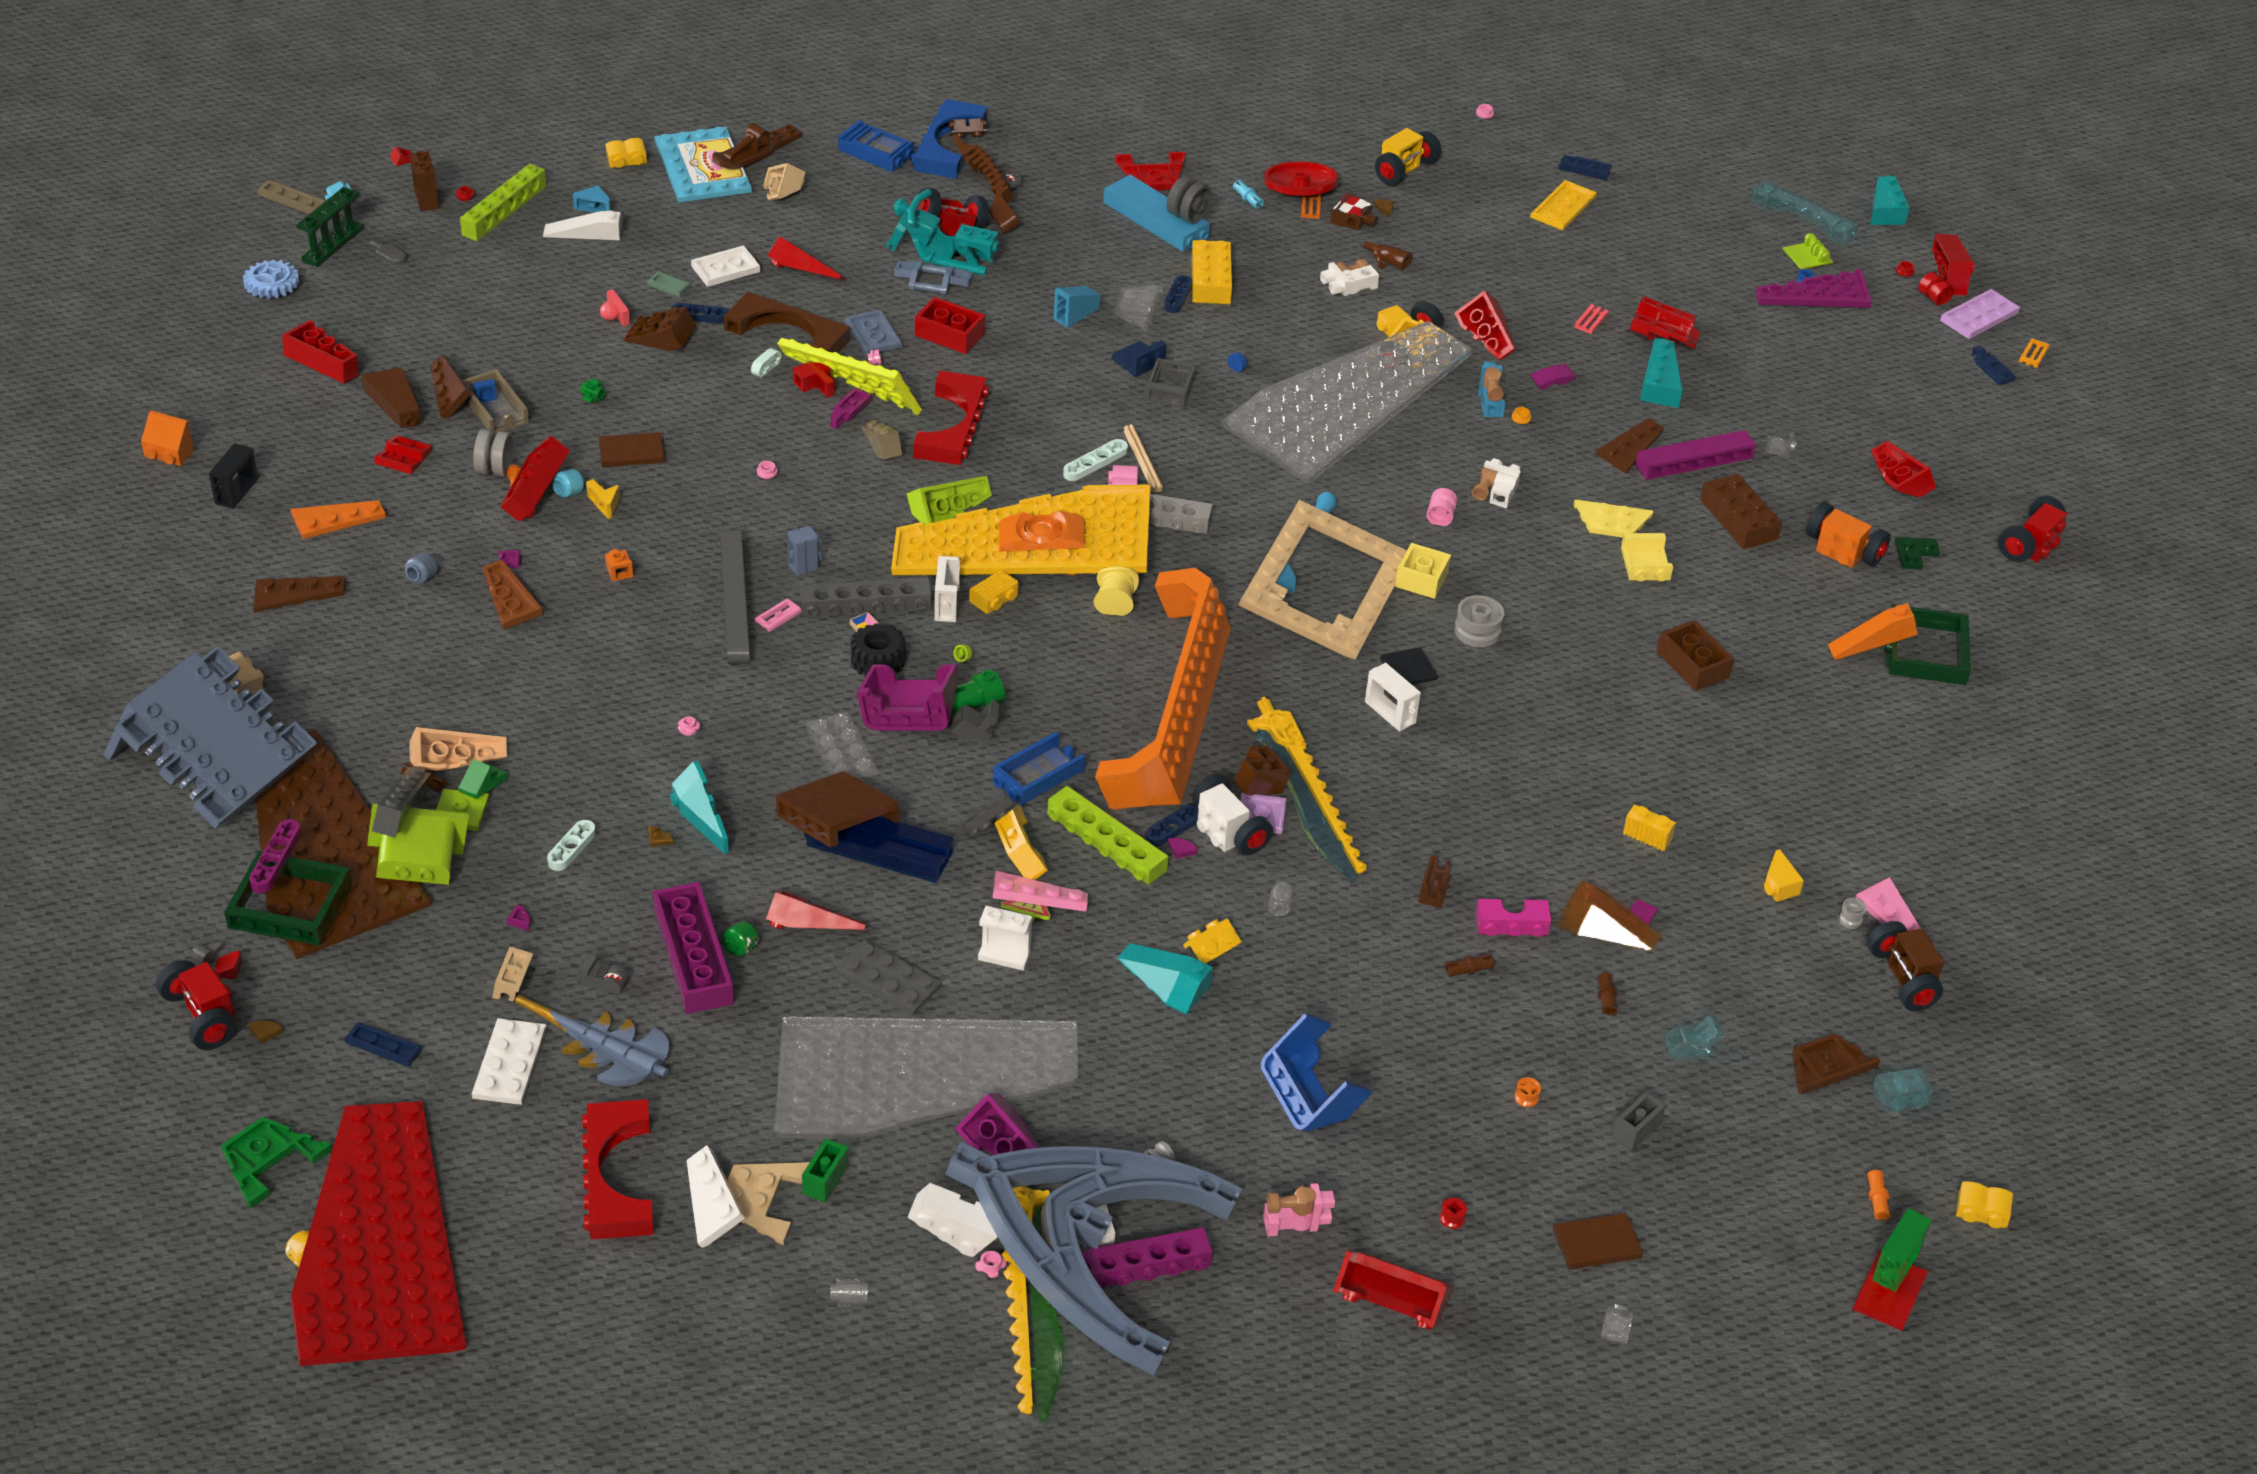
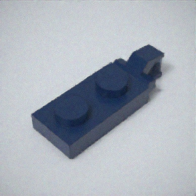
(1992, 366)

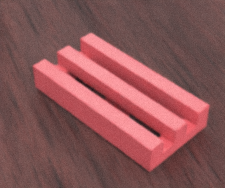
(1603, 314)

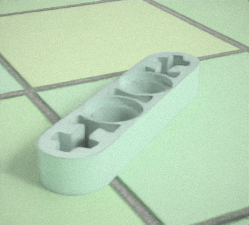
(1113, 450)

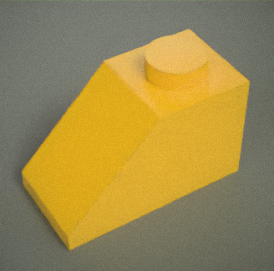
(1390, 318)
(1782, 878)

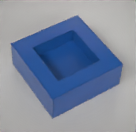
(485, 390)

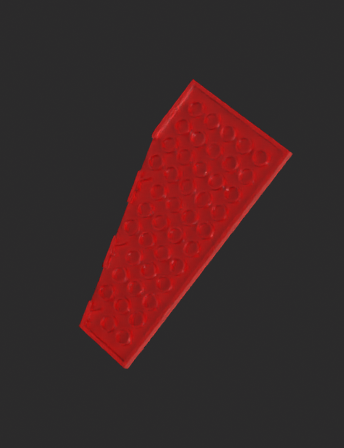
(377, 1248)

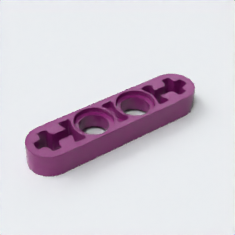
(271, 874)

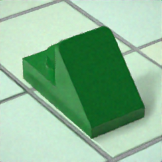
(481, 779)

